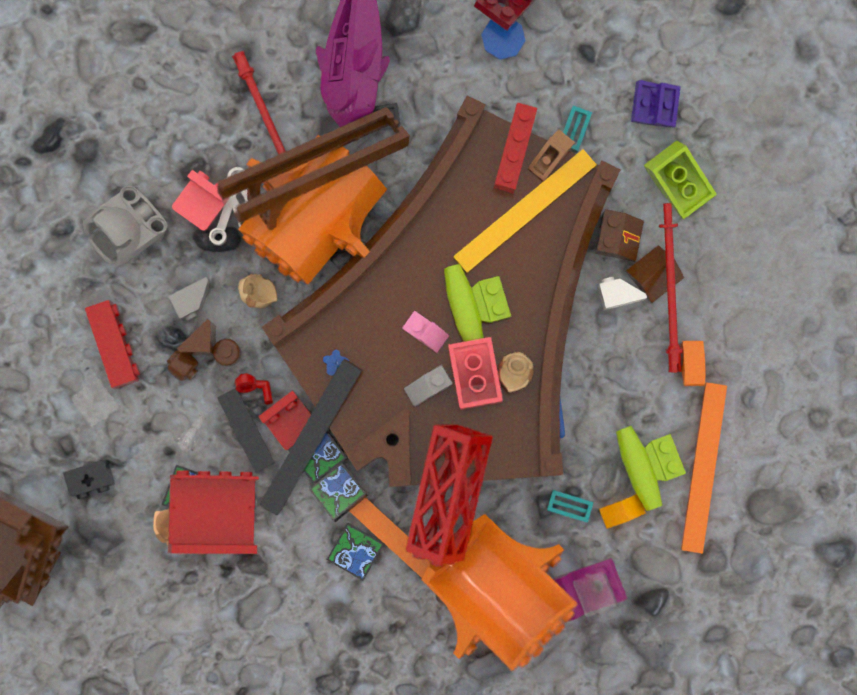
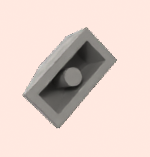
(190, 299)
(428, 386)

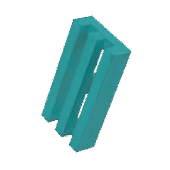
(581, 112)
(552, 501)

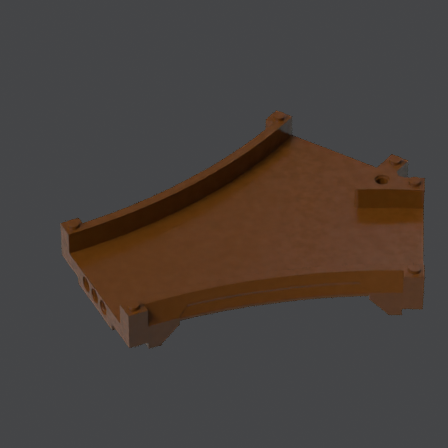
(403, 273)

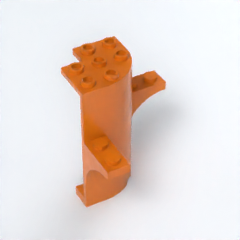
(317, 221)
(502, 595)

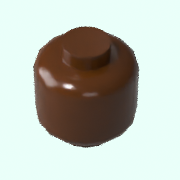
(227, 352)
(182, 366)

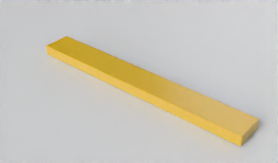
(525, 211)

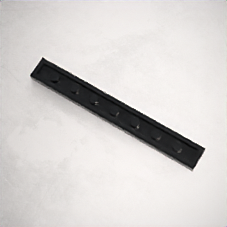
(311, 436)

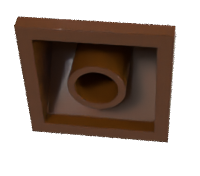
(650, 274)
(200, 341)

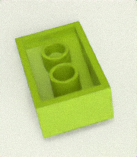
(680, 179)

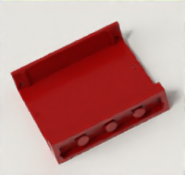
(211, 513)

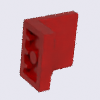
(286, 419)

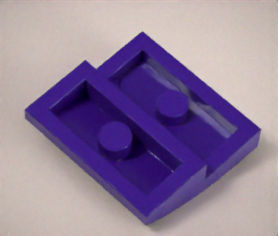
(655, 104)

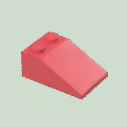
(475, 373)

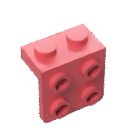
(199, 201)

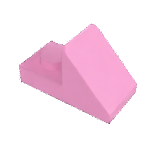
(425, 331)

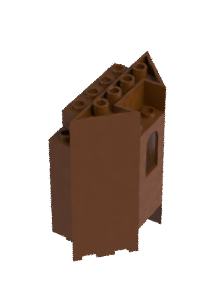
(26, 549)

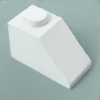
(618, 293)

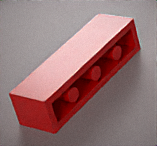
(515, 148)
(112, 344)

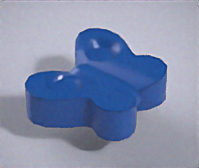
(333, 362)

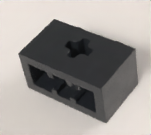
(76, 479)

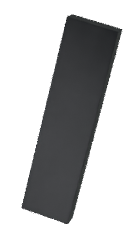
(246, 430)

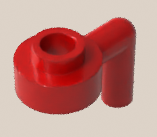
(246, 383)

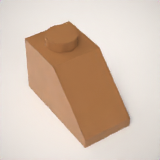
(551, 154)

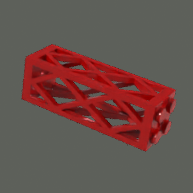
(458, 503)

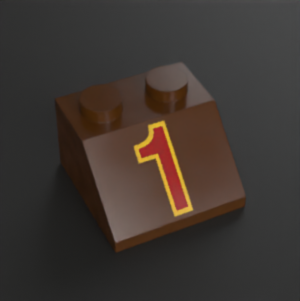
(619, 235)

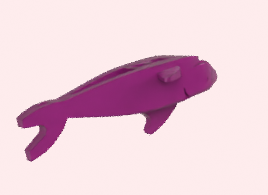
(352, 61)

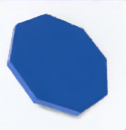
(501, 42)

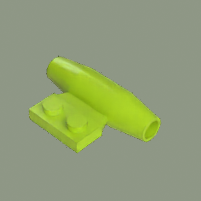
(474, 304)
(647, 464)

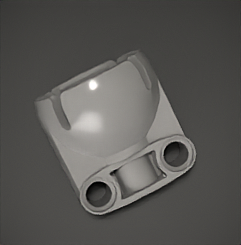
(124, 226)

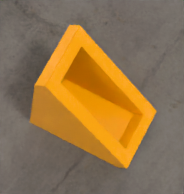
(622, 511)

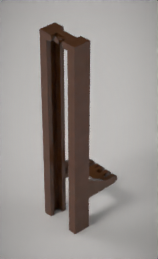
(271, 203)

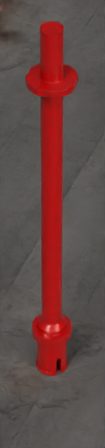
(246, 73)
(673, 350)

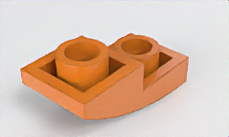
(693, 363)

